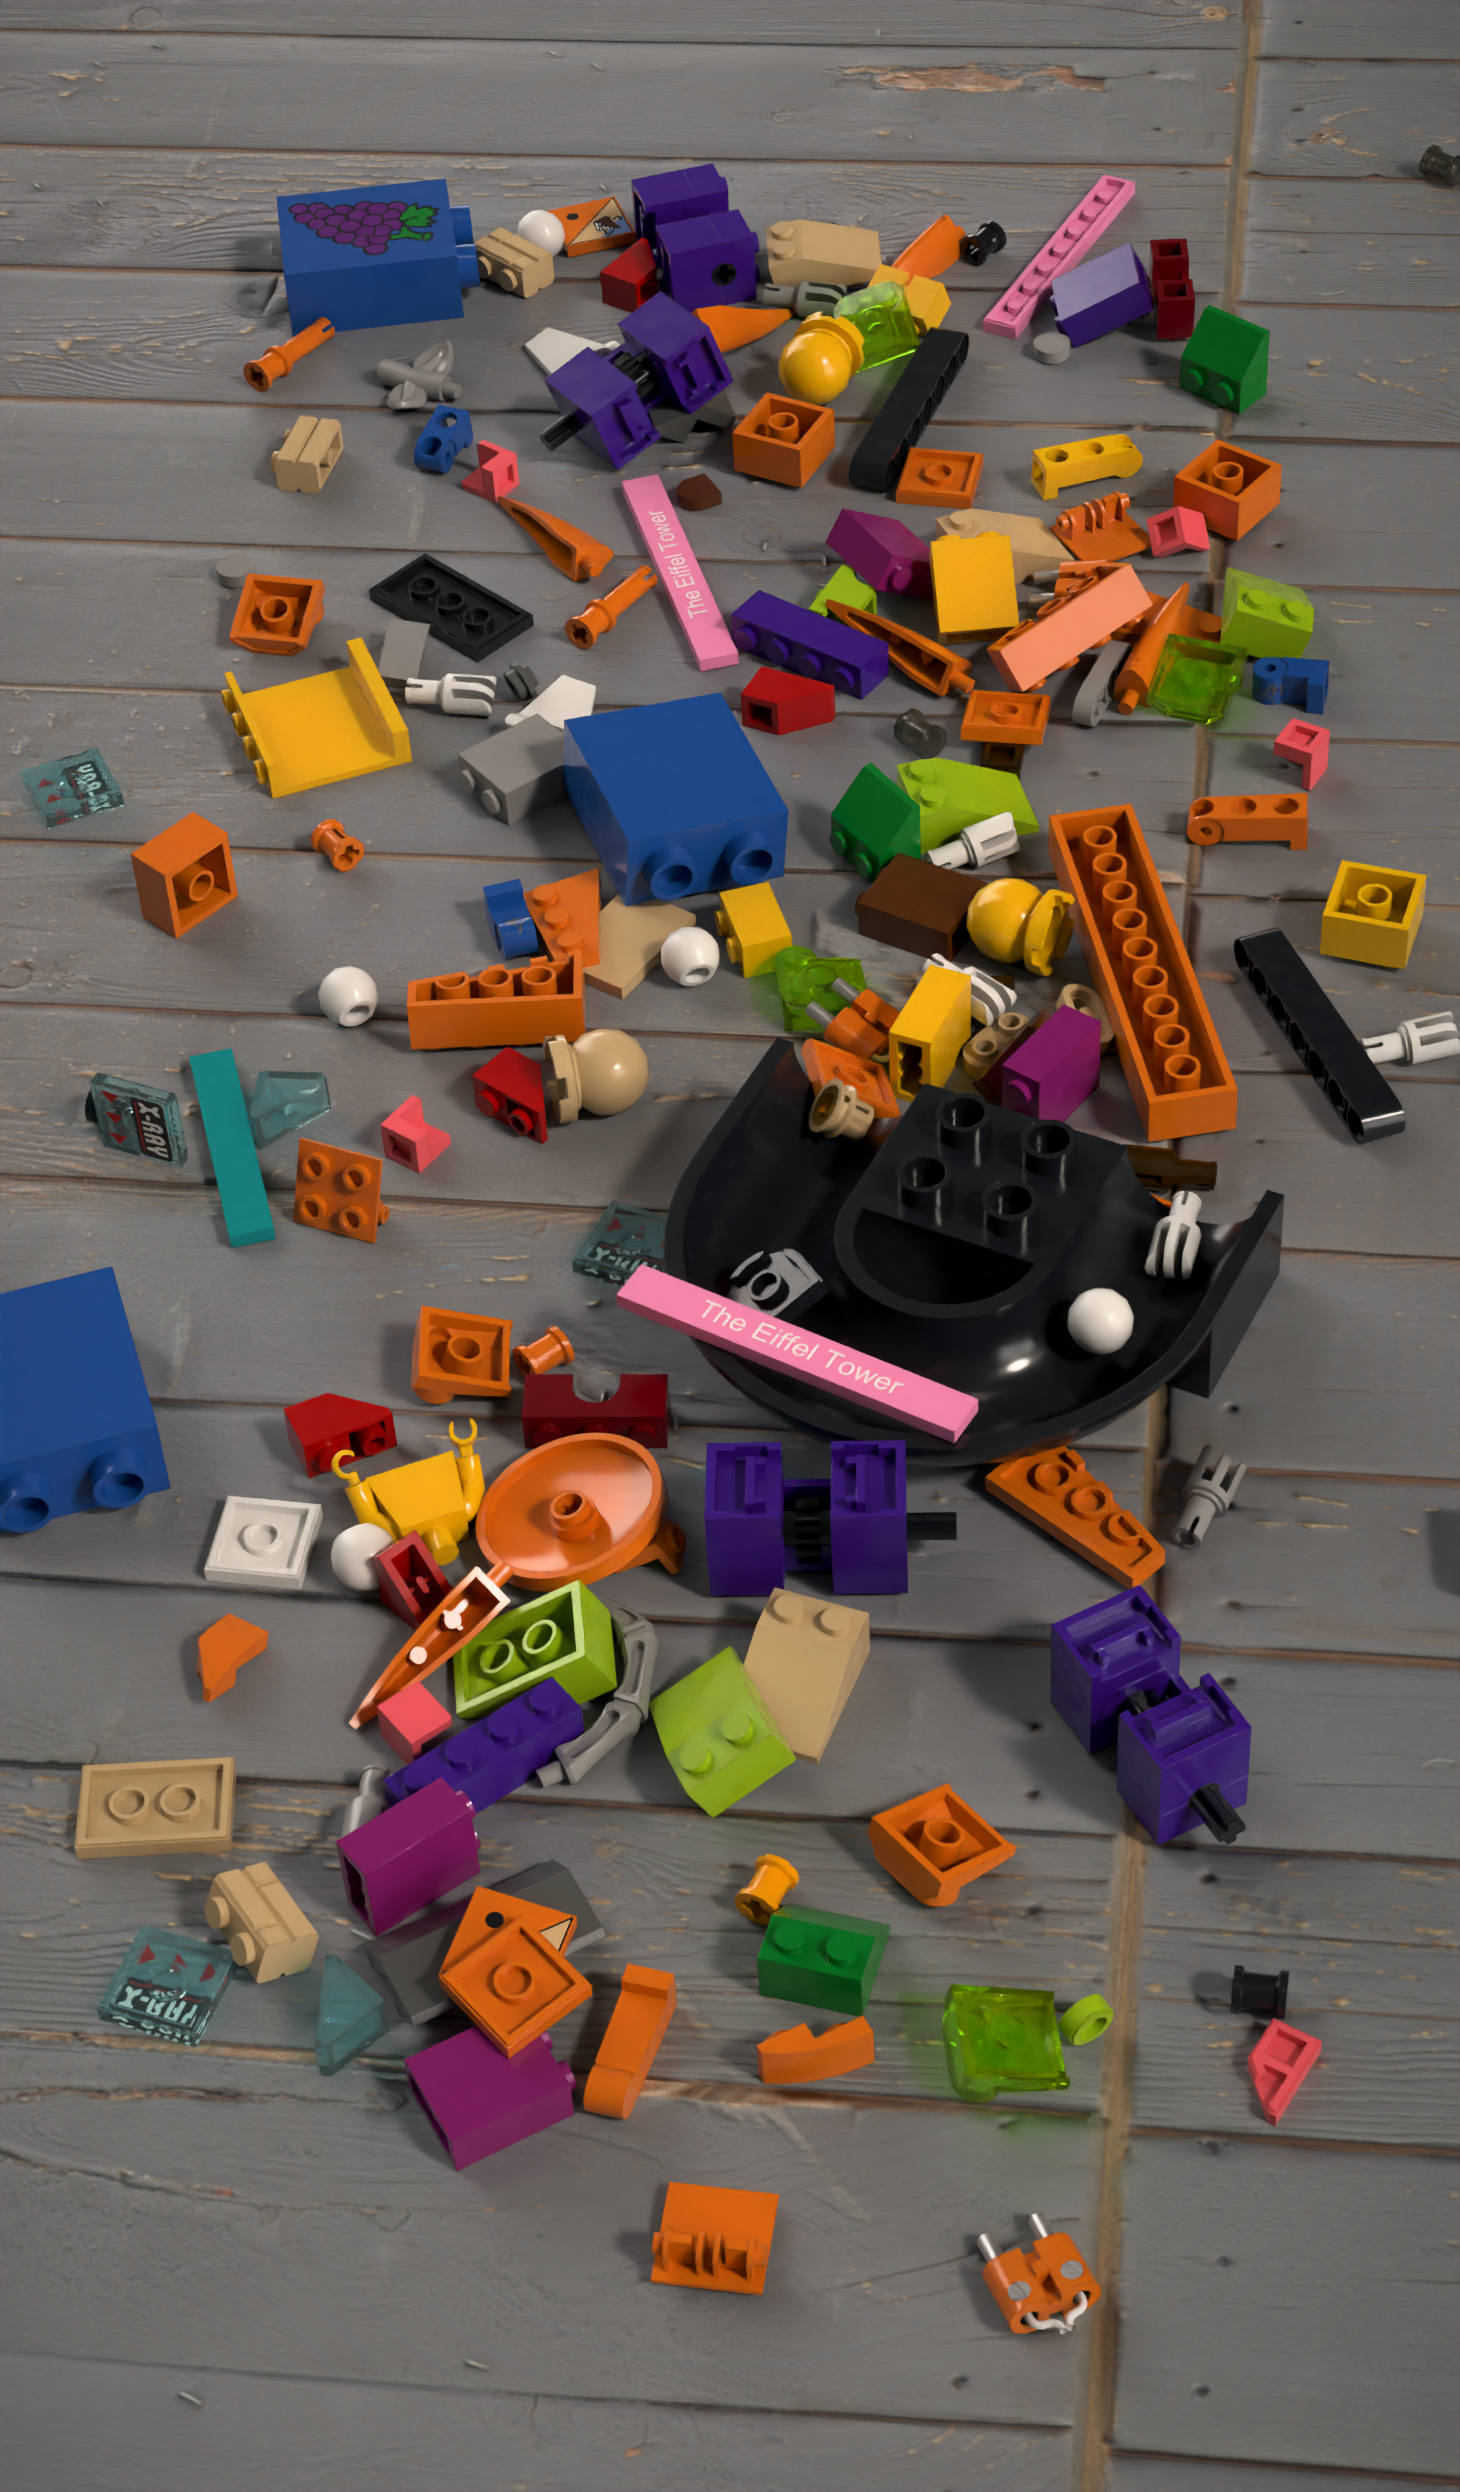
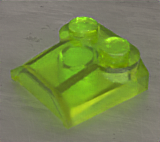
(883, 321)
(1196, 679)
(808, 978)
(1001, 2041)

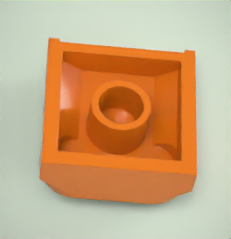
(277, 614)
(460, 1355)
(936, 1845)

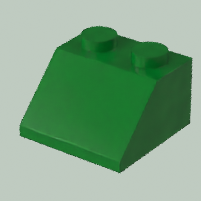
(1226, 360)
(875, 823)
(821, 1958)

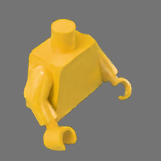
(424, 1496)

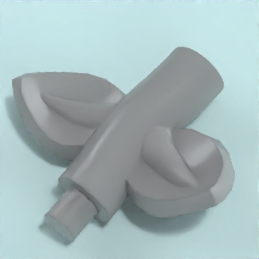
(423, 380)

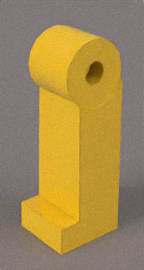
(1083, 462)

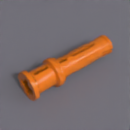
(280, 359)
(602, 614)

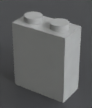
(515, 769)

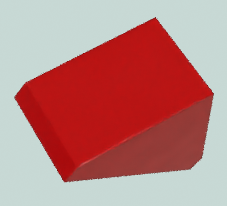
(410, 1580)

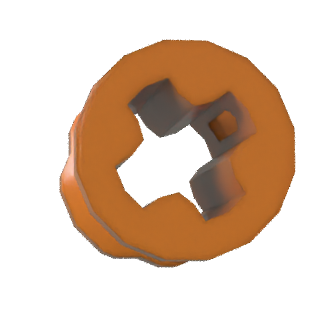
(332, 840)
(544, 1353)

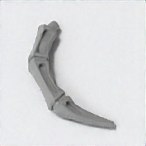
(628, 1705)

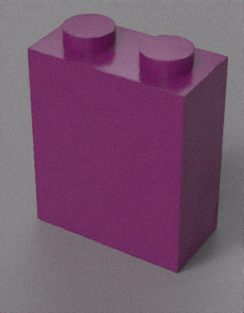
(883, 553)
(1054, 1067)
(409, 1855)
(485, 2100)

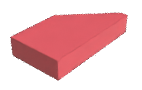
(1280, 2066)

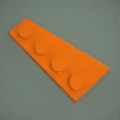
(1079, 1512)

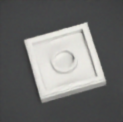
(263, 1542)

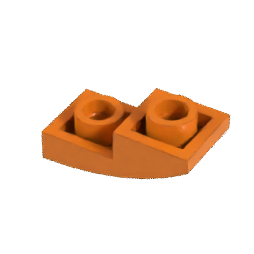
(800, 2058)

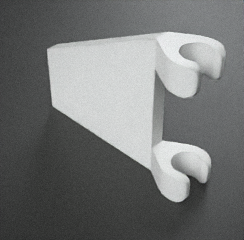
(555, 348)
(560, 701)

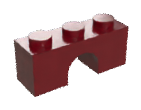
(1171, 289)
(636, 1410)

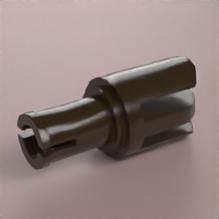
(1161, 1169)

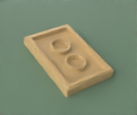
(633, 942)
(156, 1808)

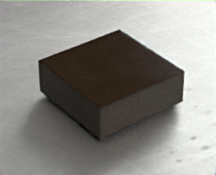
(1003, 757)

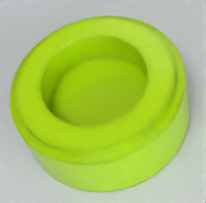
(1086, 2020)

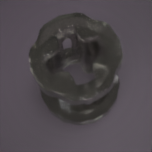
(1441, 166)
(924, 737)

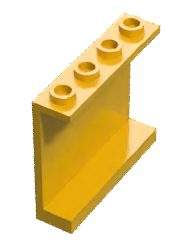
(319, 726)

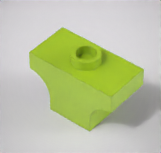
(846, 590)

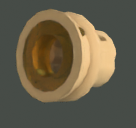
(840, 1112)

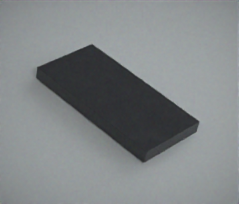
(454, 606)

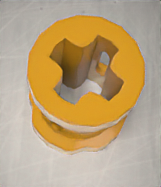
(766, 1889)

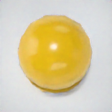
(821, 359)
(1018, 923)

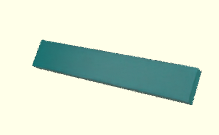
(232, 1148)

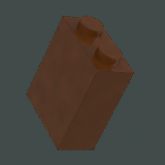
(918, 907)

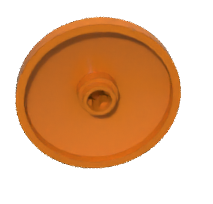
(572, 1510)

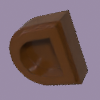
(698, 493)

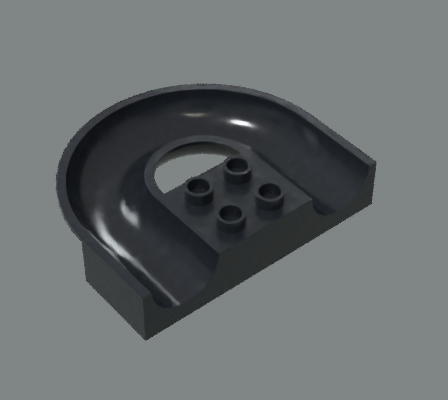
(958, 1259)

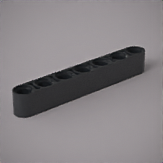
(909, 409)
(1319, 1036)

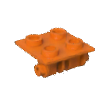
(1101, 529)
(339, 1190)
(714, 2238)

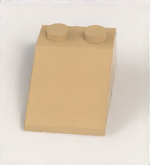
(821, 253)
(1031, 540)
(807, 1665)

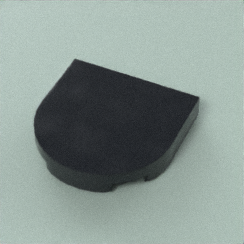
(777, 1284)

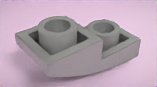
(403, 651)

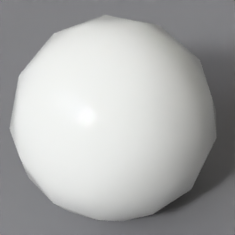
(542, 230)
(690, 953)
(348, 993)
(1100, 1321)
(354, 1555)

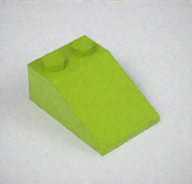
(1265, 616)
(962, 795)
(552, 1636)
(719, 1733)

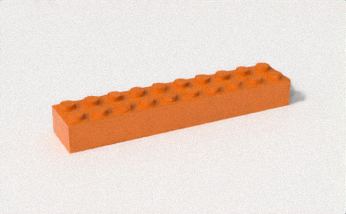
(1142, 974)

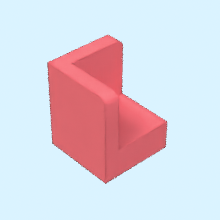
(496, 472)
(1176, 531)
(1305, 746)
(410, 1139)
(411, 1720)

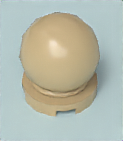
(598, 1072)

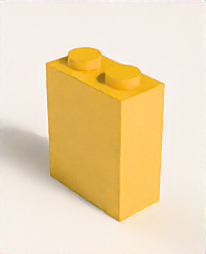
(973, 587)
(930, 1032)

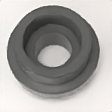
(521, 681)

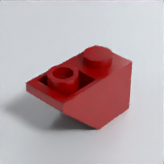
(630, 278)
(786, 702)
(513, 1093)
(337, 1423)

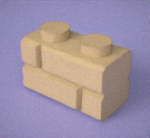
(514, 263)
(307, 454)
(260, 1922)

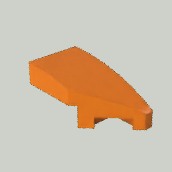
(225, 1649)

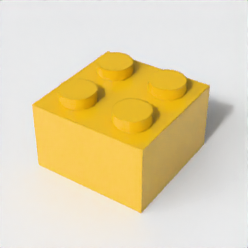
(1373, 914)

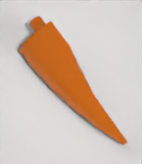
(933, 250)
(740, 326)
(565, 545)
(911, 652)
(1138, 671)
(440, 1635)

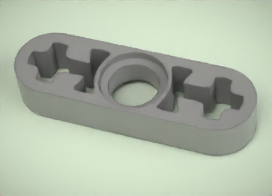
(1099, 685)

